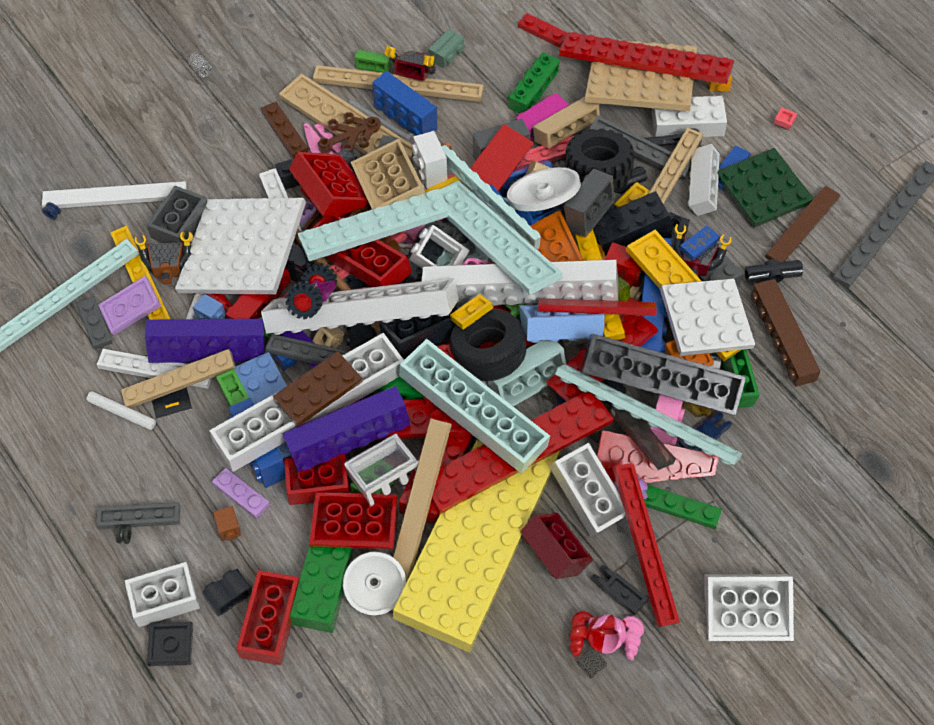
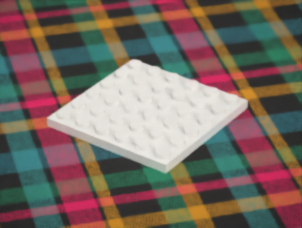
(241, 246)

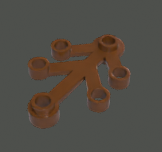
(368, 125)

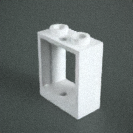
(443, 240)

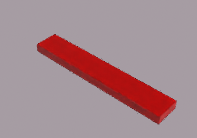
(597, 306)

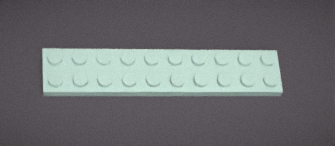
(499, 240)

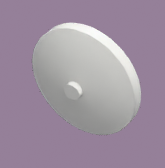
(544, 189)

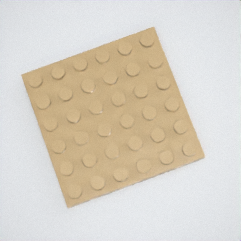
(639, 87)

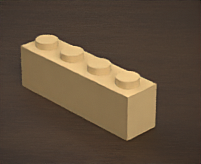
(565, 123)

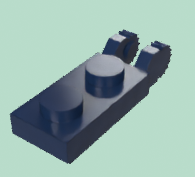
(710, 430)

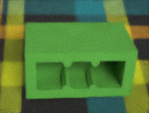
(372, 61)

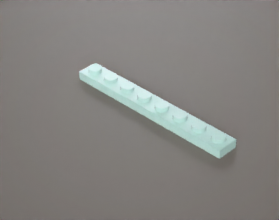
(490, 198)

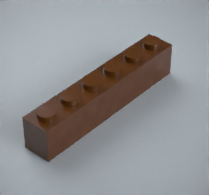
(785, 333)

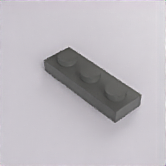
(94, 323)

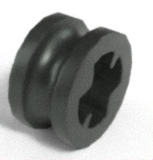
(123, 534)

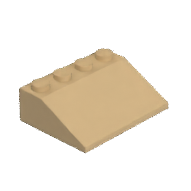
(387, 175)

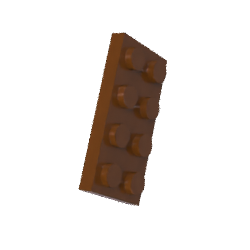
(317, 389)

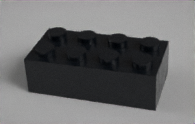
(632, 222)

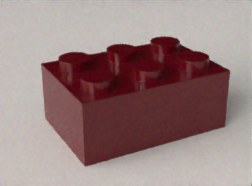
(556, 545)

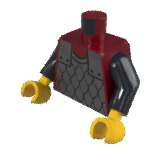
(412, 64)
(706, 261)

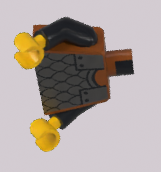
(165, 259)

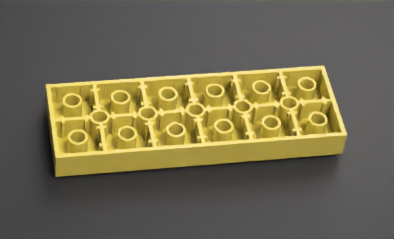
(470, 557)

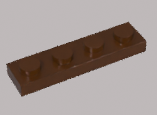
(284, 129)

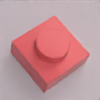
(785, 118)

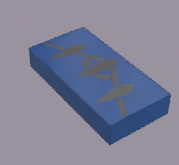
(699, 242)

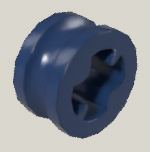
(51, 210)

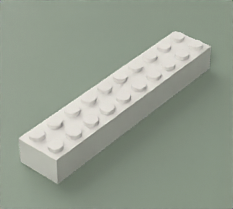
(580, 281)
(367, 306)
(263, 425)

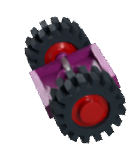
(309, 294)

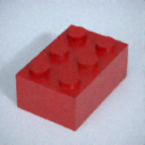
(323, 477)

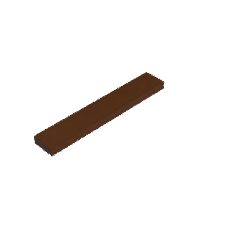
(803, 225)

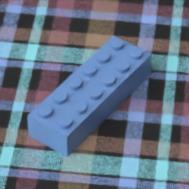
(260, 381)

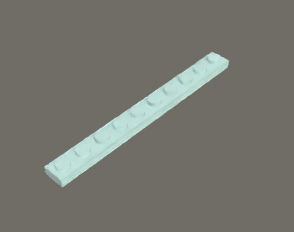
(66, 293)
(655, 418)

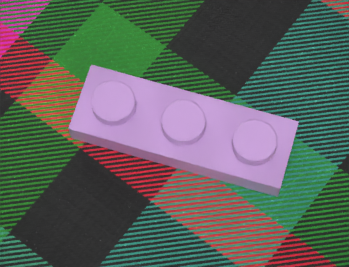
(241, 493)

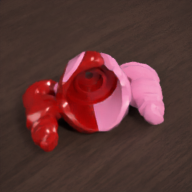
(605, 633)

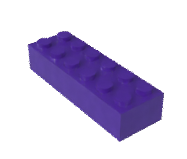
(199, 338)
(347, 429)

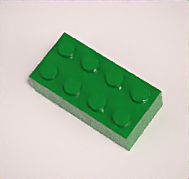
(321, 588)

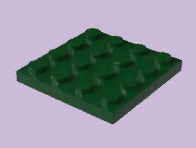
(764, 187)

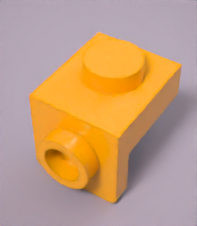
(713, 86)

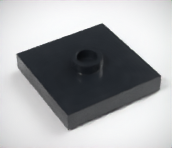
(170, 644)

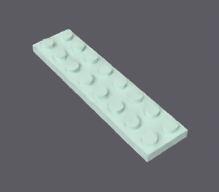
(373, 224)

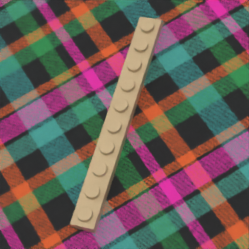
(429, 87)

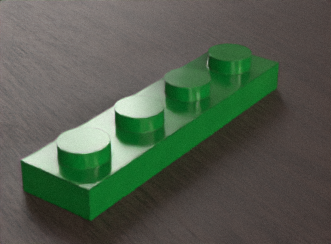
(682, 507)

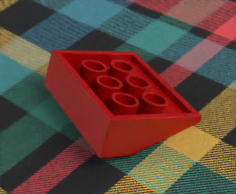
(329, 183)
(352, 521)

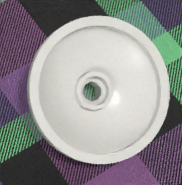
(374, 598)

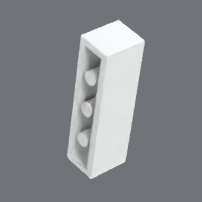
(704, 180)

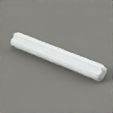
(121, 410)

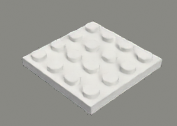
(707, 317)

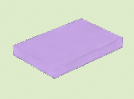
(129, 305)

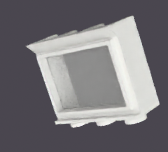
(380, 466)

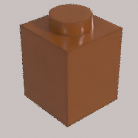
(227, 523)

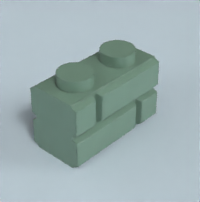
(447, 48)

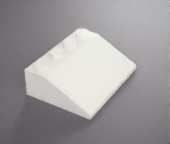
(749, 607)

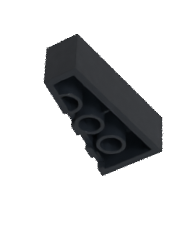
(411, 333)

